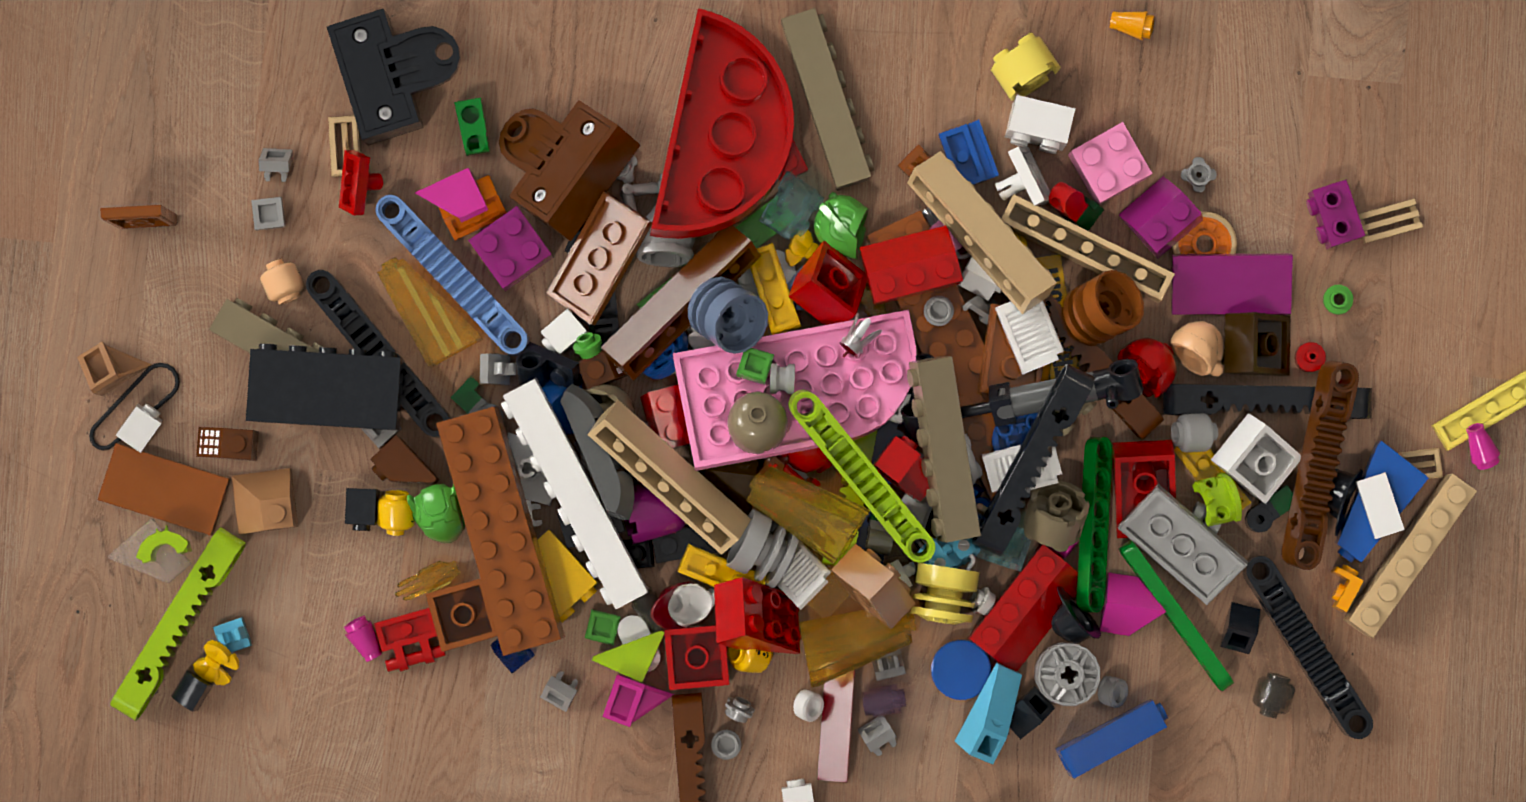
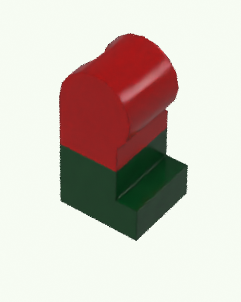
(1074, 206)

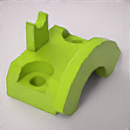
(1220, 499)
(149, 547)

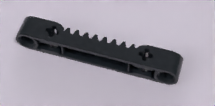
(366, 336)
(1068, 391)
(1186, 399)
(1307, 648)

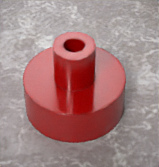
(1303, 359)

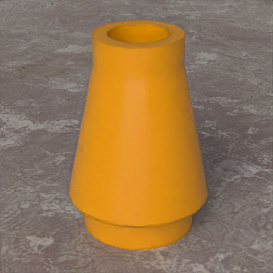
(1135, 24)

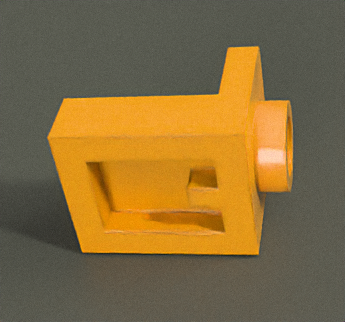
(1345, 593)

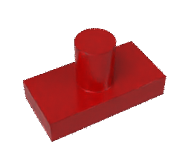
(356, 182)

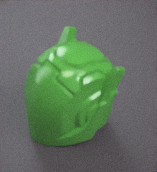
(841, 224)
(438, 513)

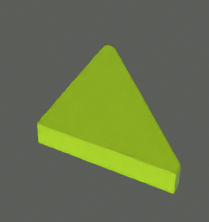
(632, 658)

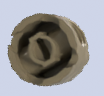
(1056, 515)

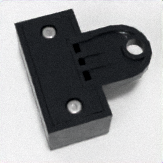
(388, 70)

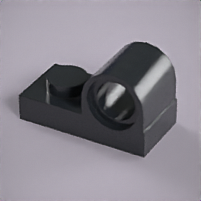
(545, 366)

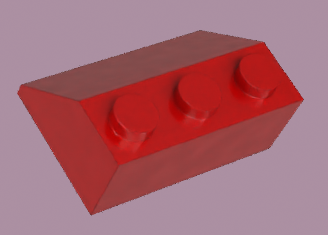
(911, 265)

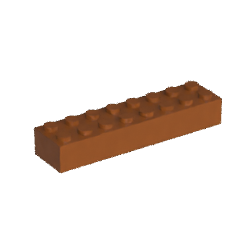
(500, 530)

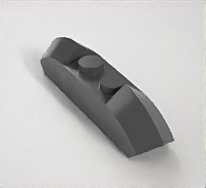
(613, 486)

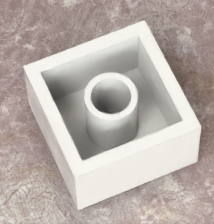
(1039, 124)
(1256, 458)

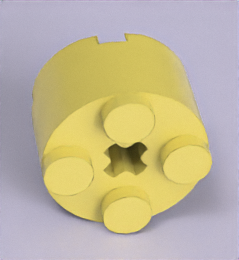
(1024, 67)

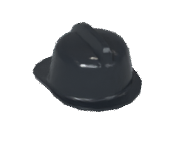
(1342, 493)
(1071, 622)

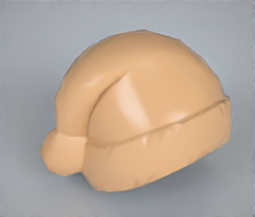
(1199, 348)

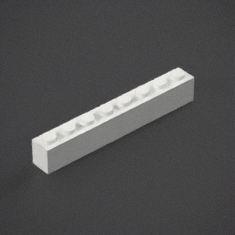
(575, 493)

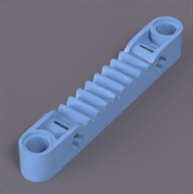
(451, 274)

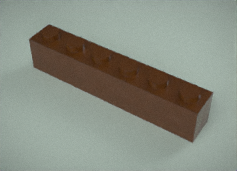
(666, 313)

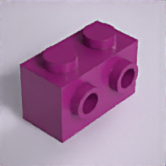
(1335, 214)

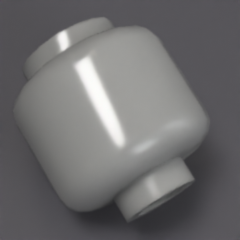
(1194, 432)

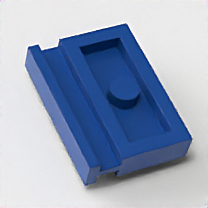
(969, 152)

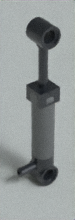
(1118, 382)

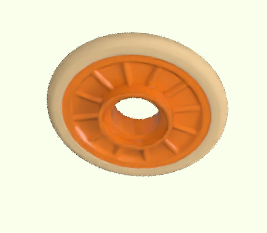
(1214, 227)

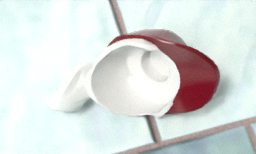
(682, 605)

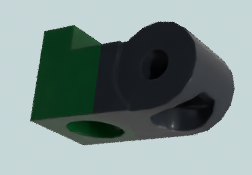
(1262, 515)

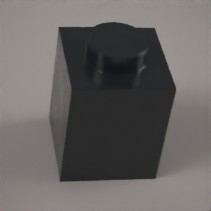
(361, 508)

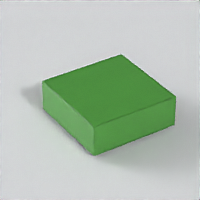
(755, 365)
(602, 627)

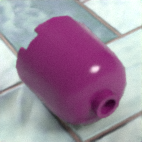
(650, 517)

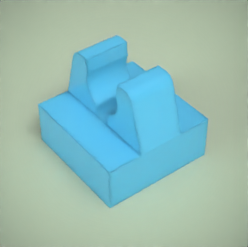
(233, 635)

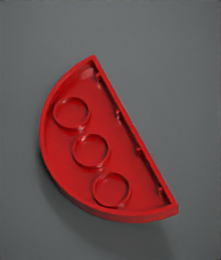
(726, 132)

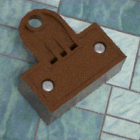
(565, 163)

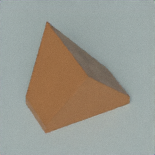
(108, 368)

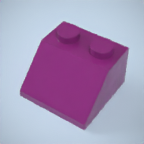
(1161, 216)

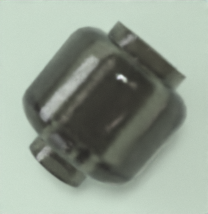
(1274, 694)

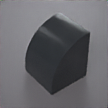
(1240, 628)
(191, 691)
(1030, 712)

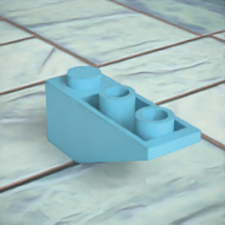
(991, 715)

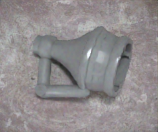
(657, 250)

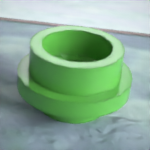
(1331, 306)
(587, 345)

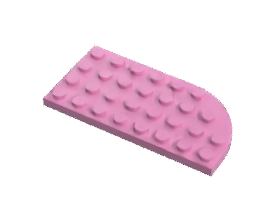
(855, 390)

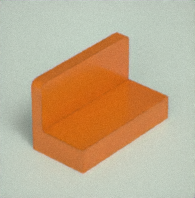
(495, 211)

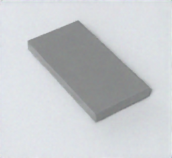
(1182, 544)

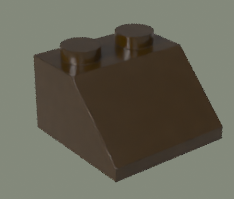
(1257, 344)
(734, 481)

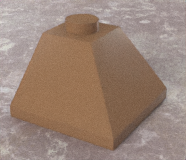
(265, 501)

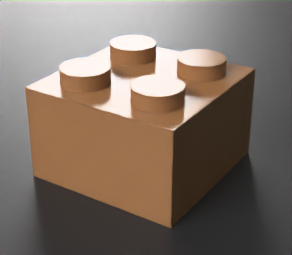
(874, 585)

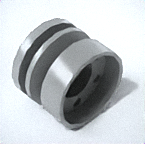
(767, 550)
(1053, 663)

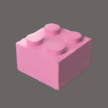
(1110, 164)

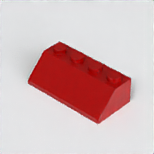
(1025, 609)

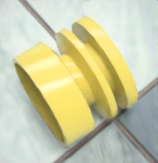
(944, 593)

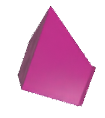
(457, 195)
(1127, 605)
(632, 700)

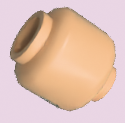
(282, 282)

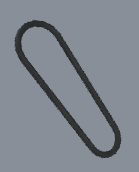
(124, 395)

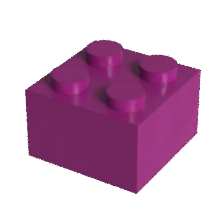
(511, 248)

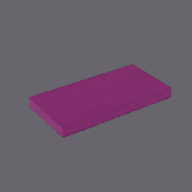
(1231, 283)

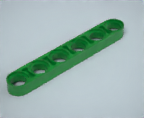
(1095, 525)
(1176, 616)

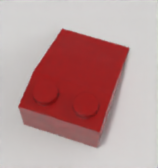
(1138, 470)

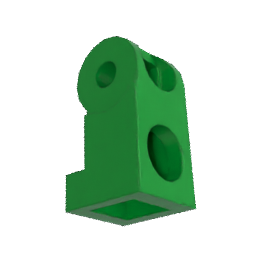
(473, 126)

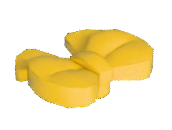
(799, 248)
(209, 666)

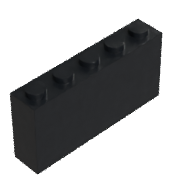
(325, 387)

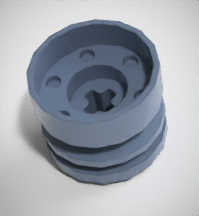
(727, 315)

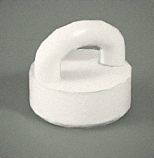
(808, 705)

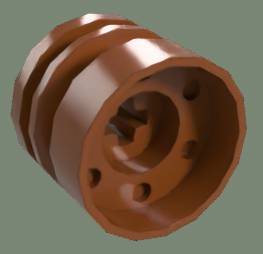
(1103, 308)

